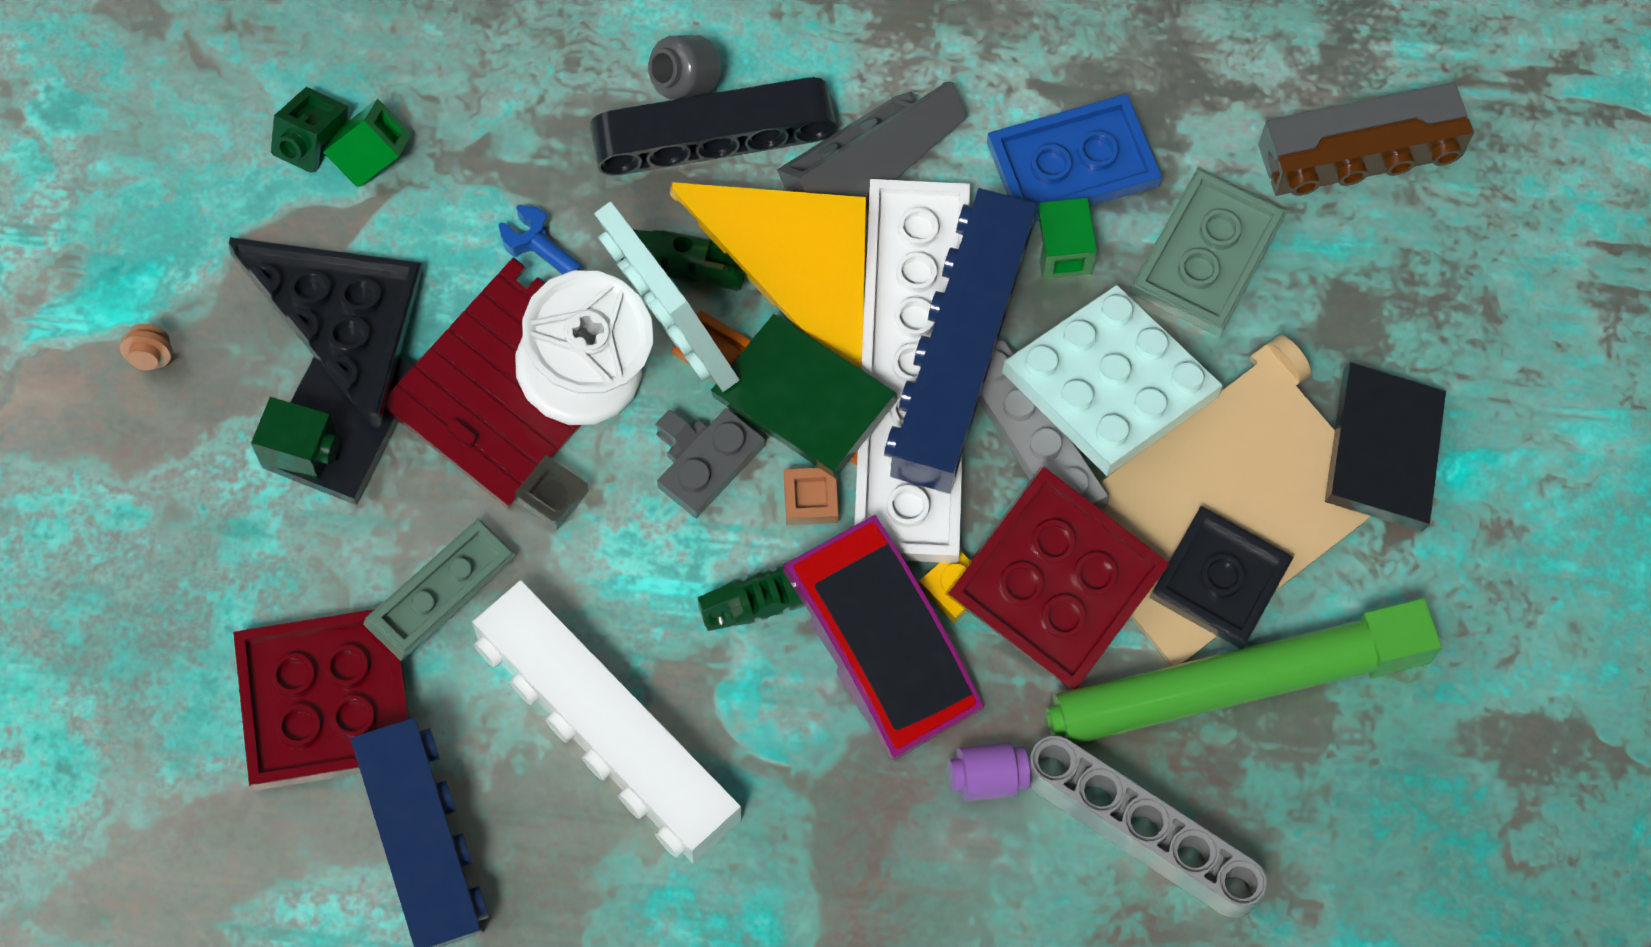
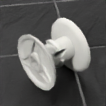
(583, 347)

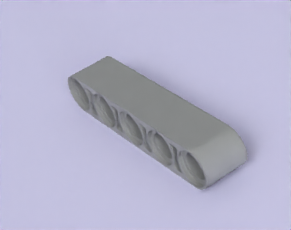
(1158, 851)

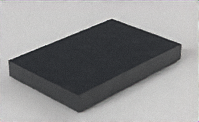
(359, 441)
(1386, 447)

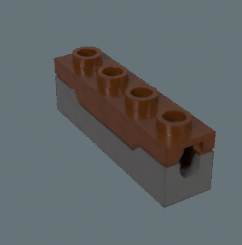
(1365, 139)

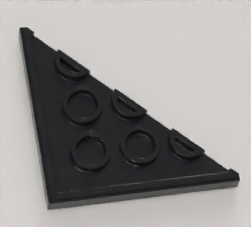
(342, 308)

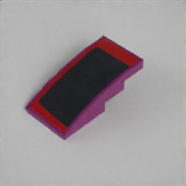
(883, 637)

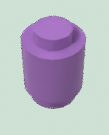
(989, 771)

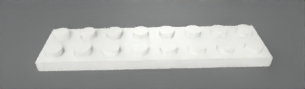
(905, 257)

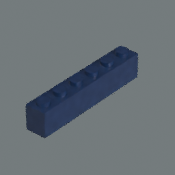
(962, 340)

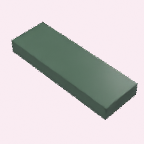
(439, 589)

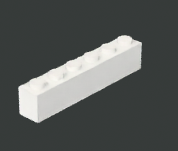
(606, 723)

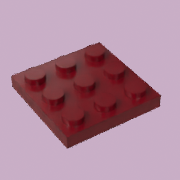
(1057, 578)
(309, 693)

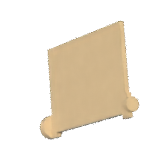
(1248, 457)

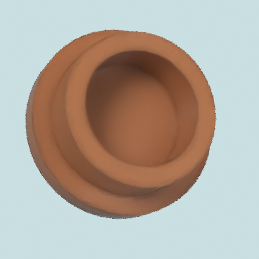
(146, 347)

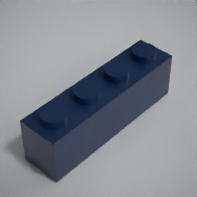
(417, 834)

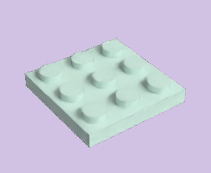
(663, 299)
(1111, 379)

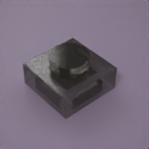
(551, 492)

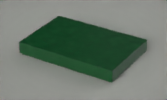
(806, 395)

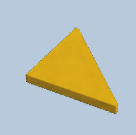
(796, 251)

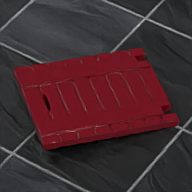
(470, 393)

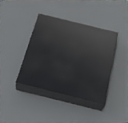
(1221, 577)

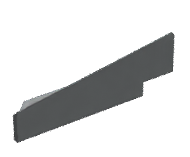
(876, 145)

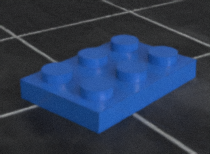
(1076, 155)

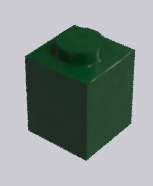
(295, 438)

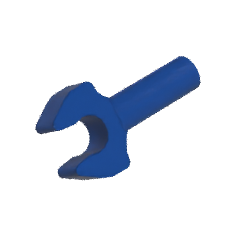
(536, 240)

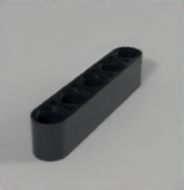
(712, 126)

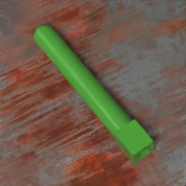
(1376, 644)

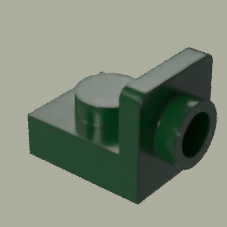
(305, 126)

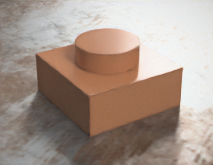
(810, 497)

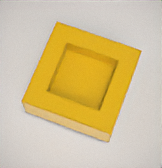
(937, 583)

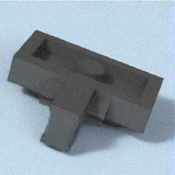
(704, 457)

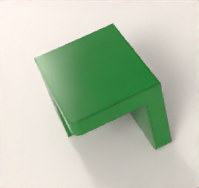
(367, 143)
(1066, 238)

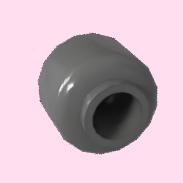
(684, 66)

